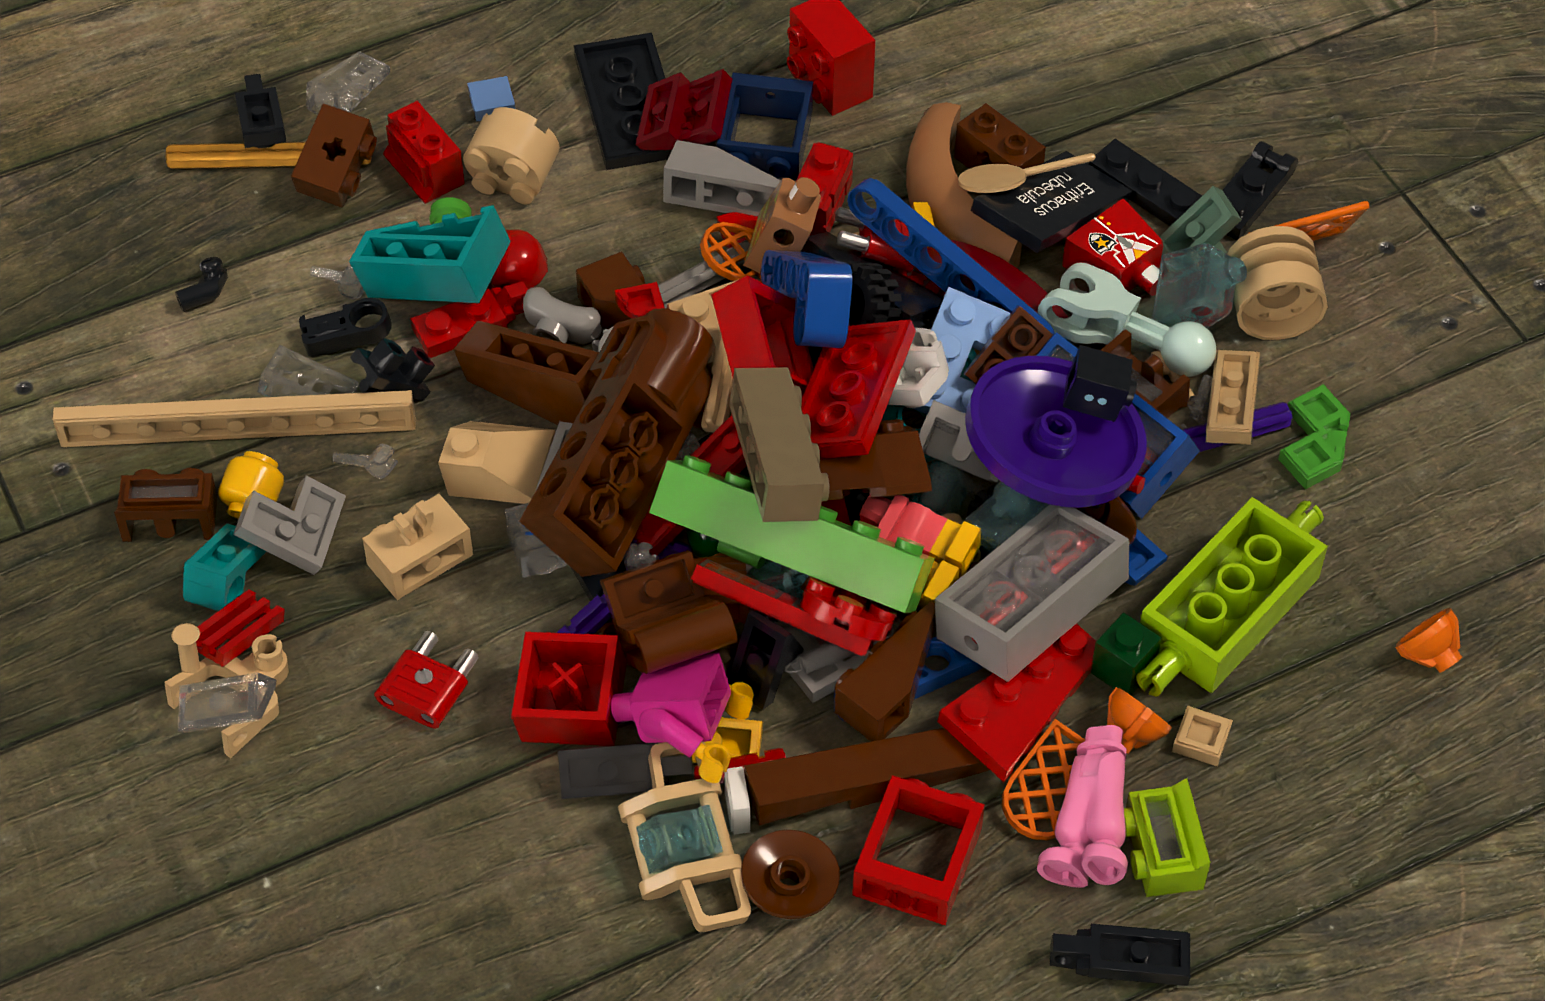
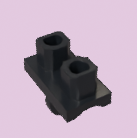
(393, 370)

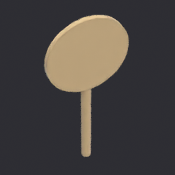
(1004, 177)

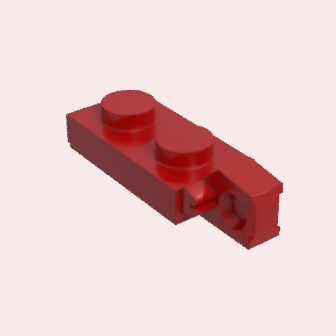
(447, 325)

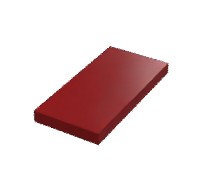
(855, 386)

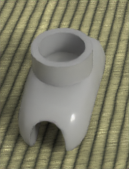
(560, 320)

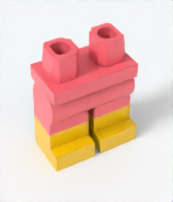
(942, 538)

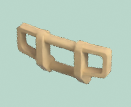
(686, 875)

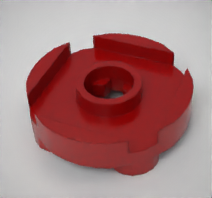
(848, 609)

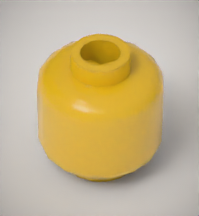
(249, 474)

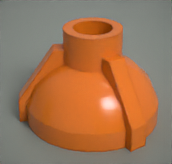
(1433, 641)
(1136, 720)

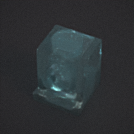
(678, 838)

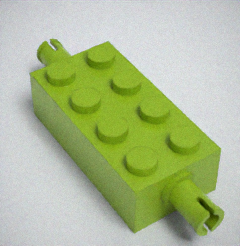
(1232, 594)

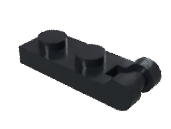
(1255, 188)

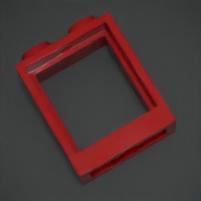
(759, 329)
(907, 889)

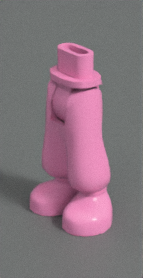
(1091, 815)

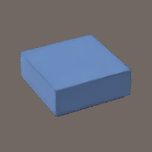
(490, 94)

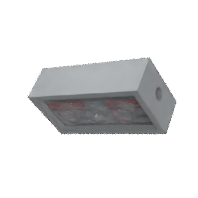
(1032, 589)

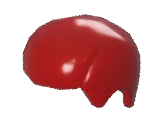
(522, 261)

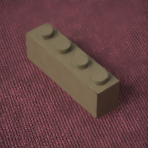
(777, 445)

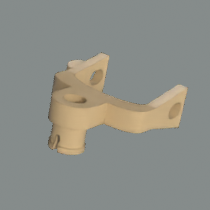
(266, 658)

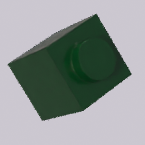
(1124, 652)

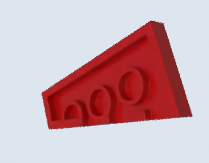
(1003, 718)

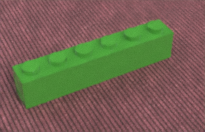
(823, 549)

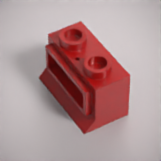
(423, 153)

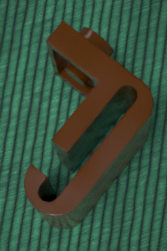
(665, 615)

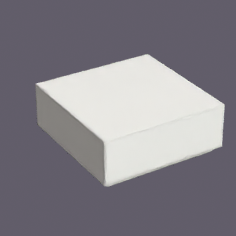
(737, 800)

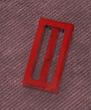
(229, 624)

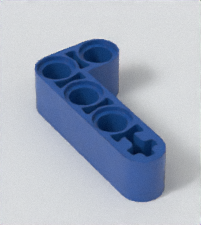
(820, 291)

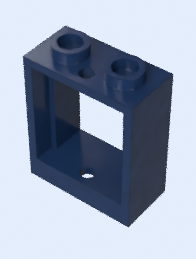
(791, 101)

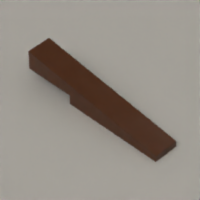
(855, 773)

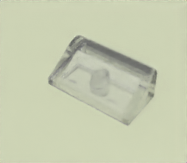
(224, 701)

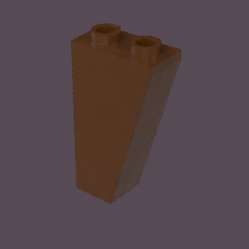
(528, 370)

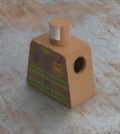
(789, 208)

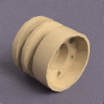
(1282, 283)

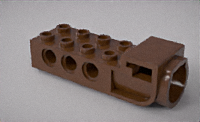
(619, 444)

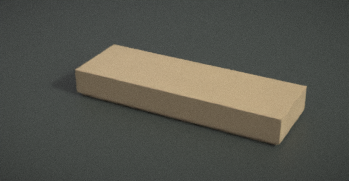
(1233, 397)

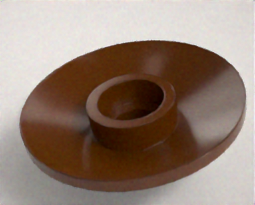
(791, 856)

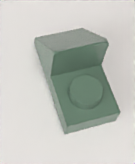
(1202, 223)

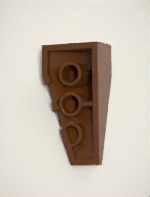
(891, 468)

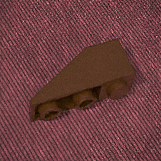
(883, 687)

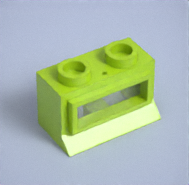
(1166, 840)

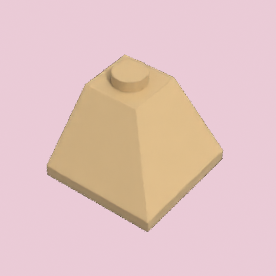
(494, 461)

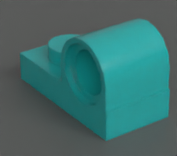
(219, 569)

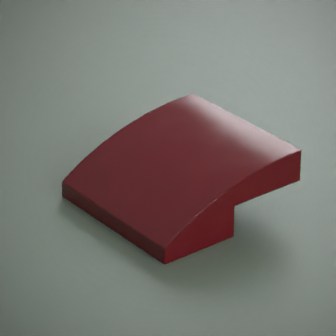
(684, 111)

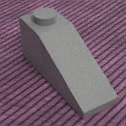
(714, 180)

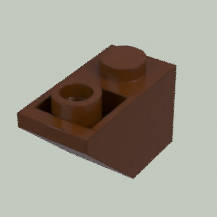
(598, 284)

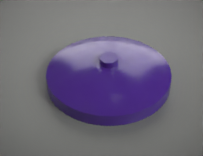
(1046, 449)

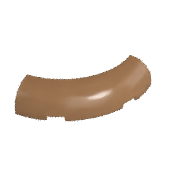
(934, 180)

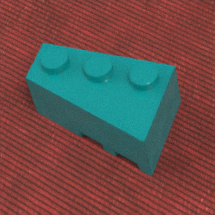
(432, 261)

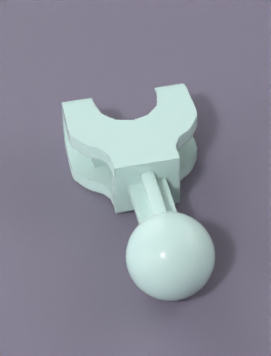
(1110, 309)

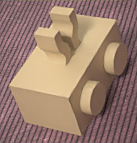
(417, 546)

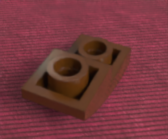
(1016, 337)

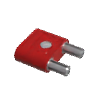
(869, 243)
(423, 686)

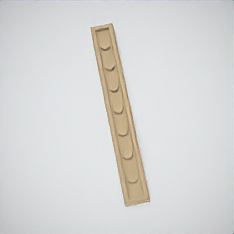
(234, 418)

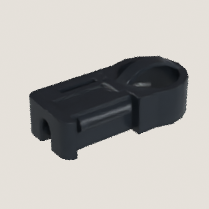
(338, 329)

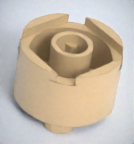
(510, 155)

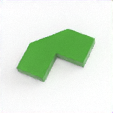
(1323, 449)

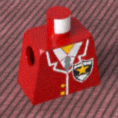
(1120, 245)

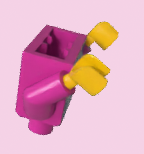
(685, 708)

